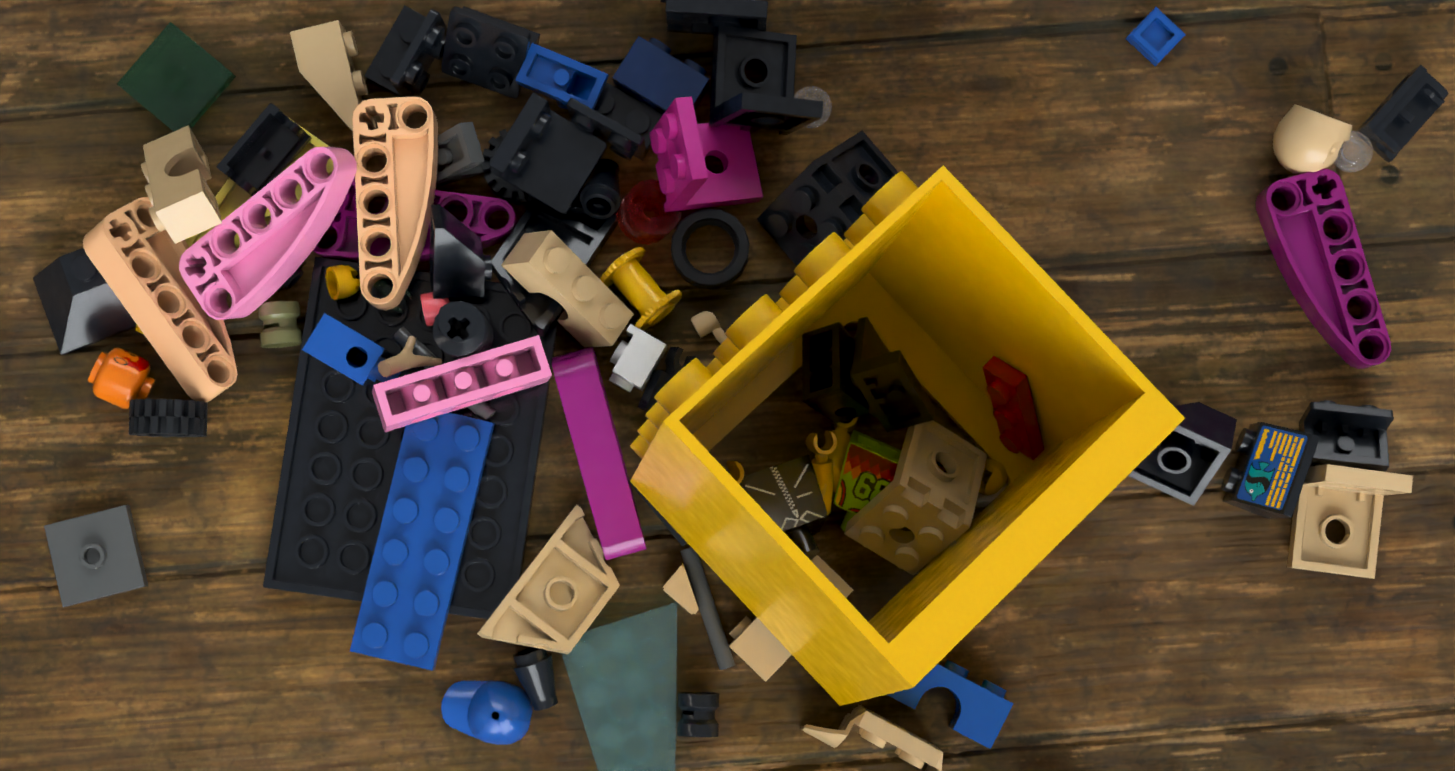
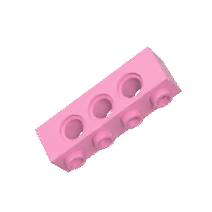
(461, 383)

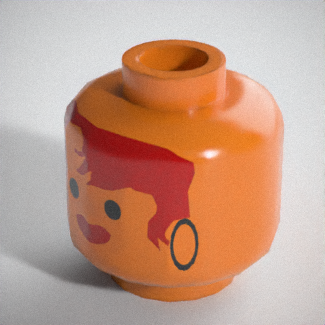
(121, 377)

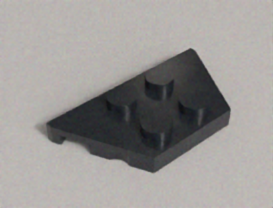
(576, 229)

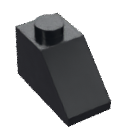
(455, 258)

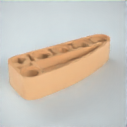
(406, 182)
(146, 278)

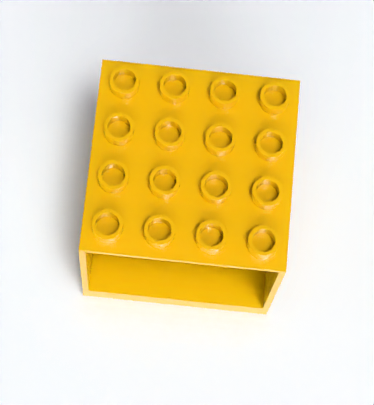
(950, 297)

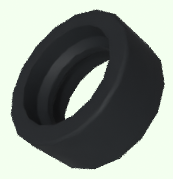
(712, 217)

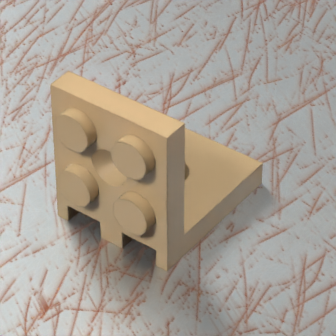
(923, 499)
(1356, 501)

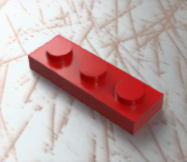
(1013, 408)

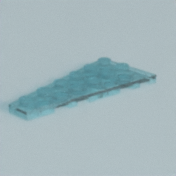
(628, 690)

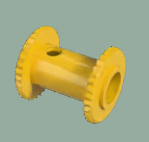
(640, 288)

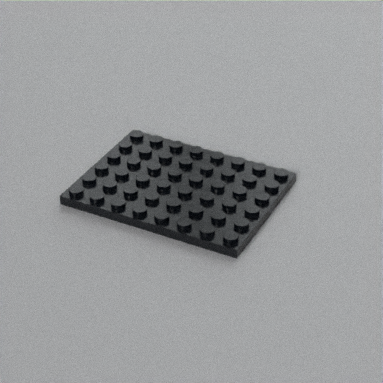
(343, 461)

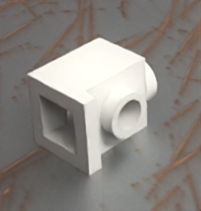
(636, 359)

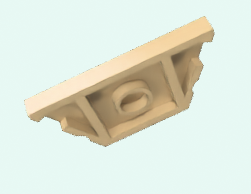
(557, 592)

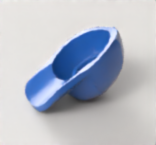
(470, 708)

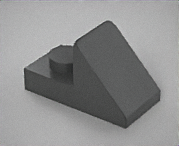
(458, 154)

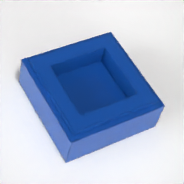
(1155, 36)

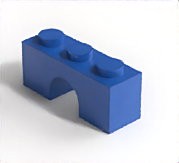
(978, 709)

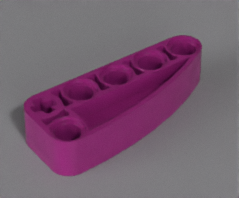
(478, 209)
(1309, 260)
(598, 452)

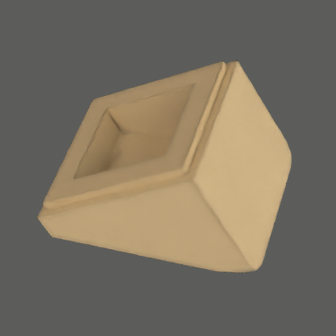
(681, 590)

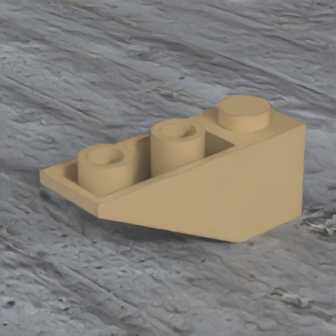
(327, 64)

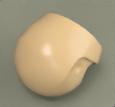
(1308, 140)

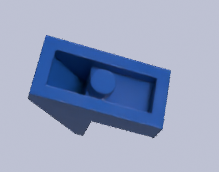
(560, 77)

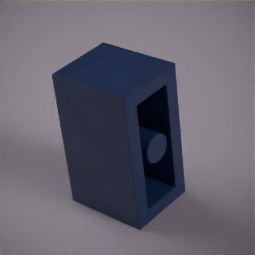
(659, 78)

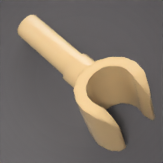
(706, 323)

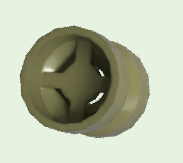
(280, 324)

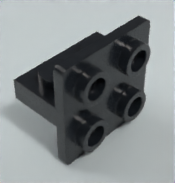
(486, 50)

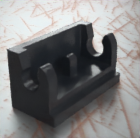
(1403, 112)
(264, 150)

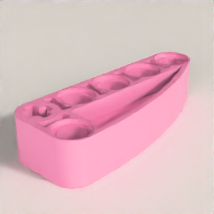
(271, 251)

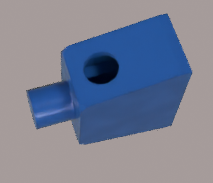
(332, 343)

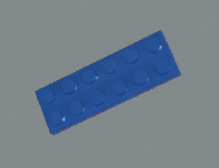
(422, 540)

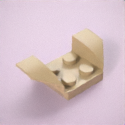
(879, 731)

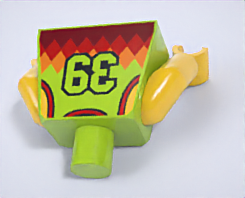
(860, 468)

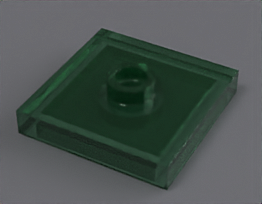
(176, 79)

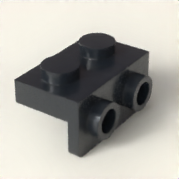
(1348, 434)

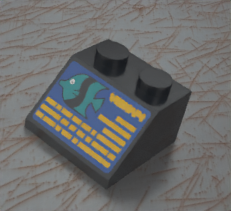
(1269, 470)

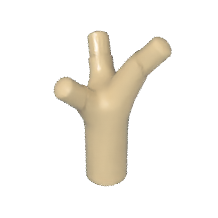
(406, 360)

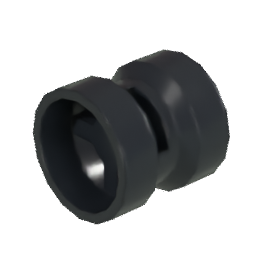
(698, 714)

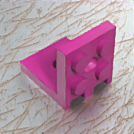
(682, 165)

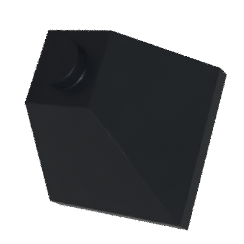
(80, 303)
(1189, 454)

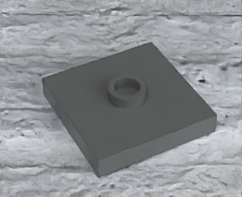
(96, 555)

